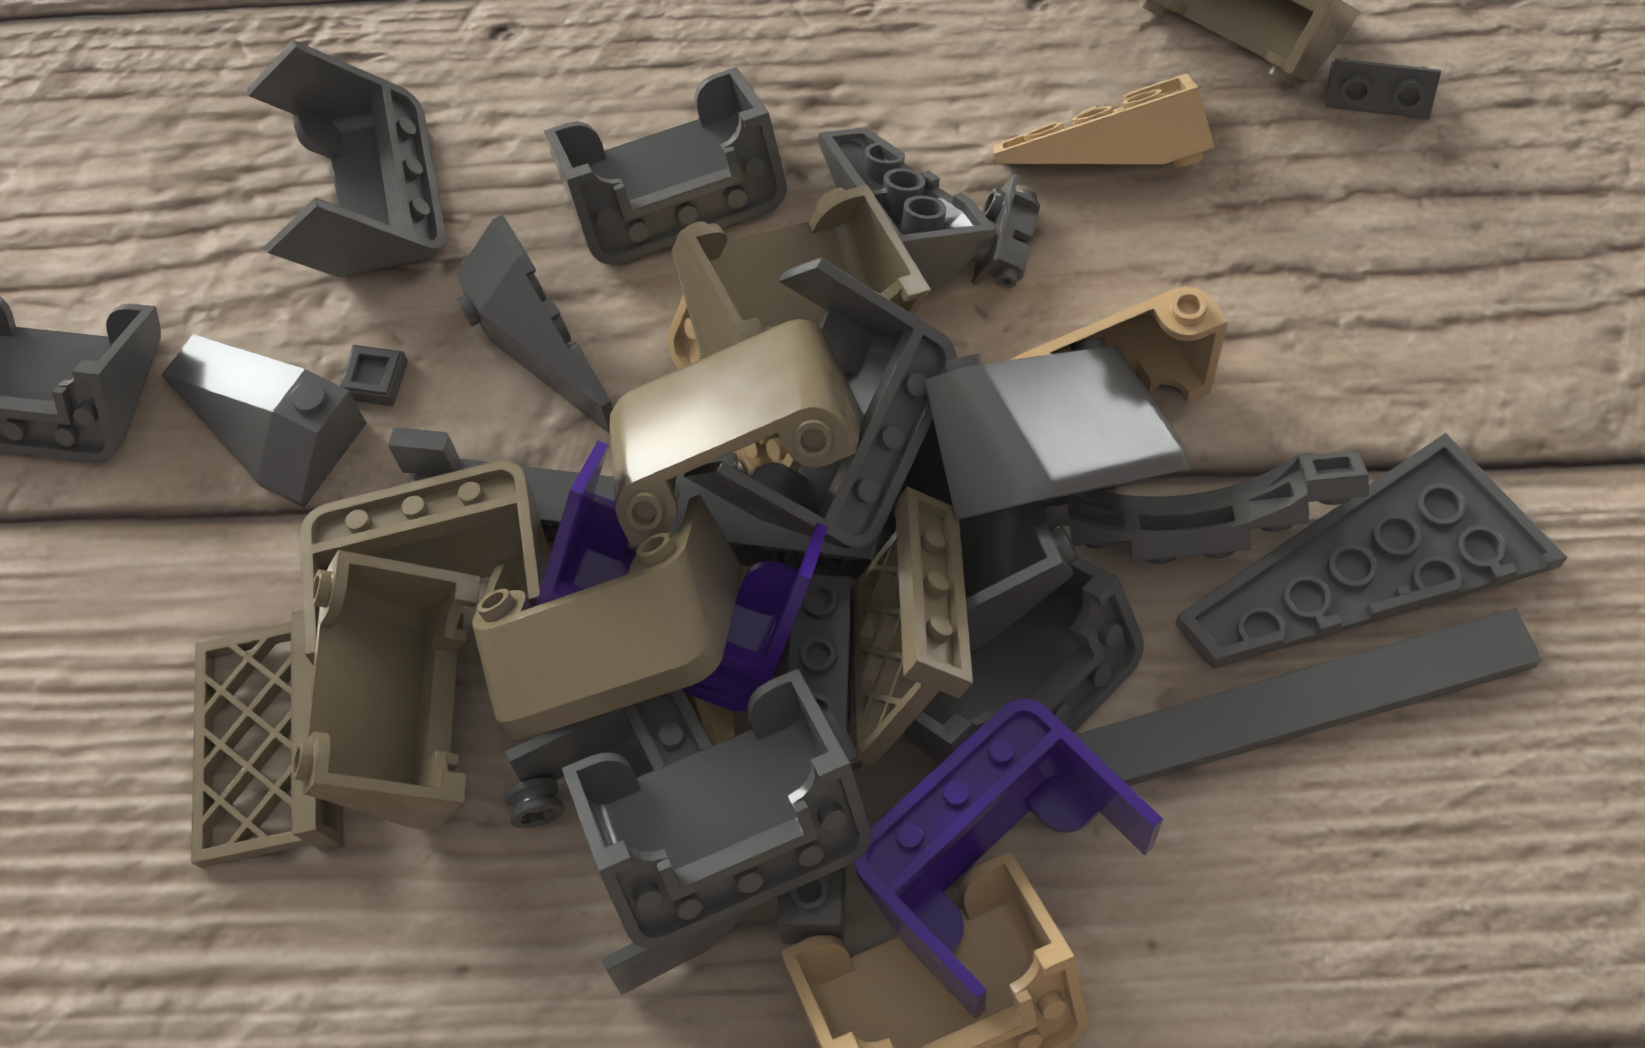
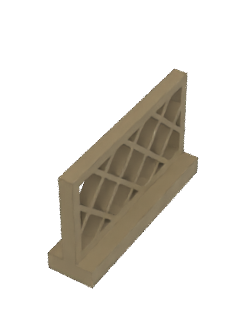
(909, 623)
(312, 819)

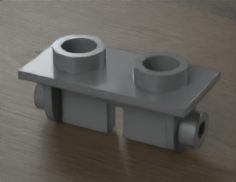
(1382, 88)
(1011, 215)

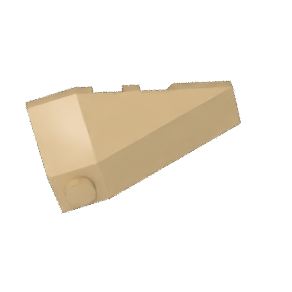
(1151, 127)

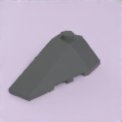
(933, 226)
(523, 323)
(268, 414)

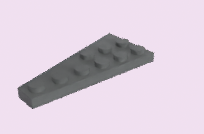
(1417, 540)

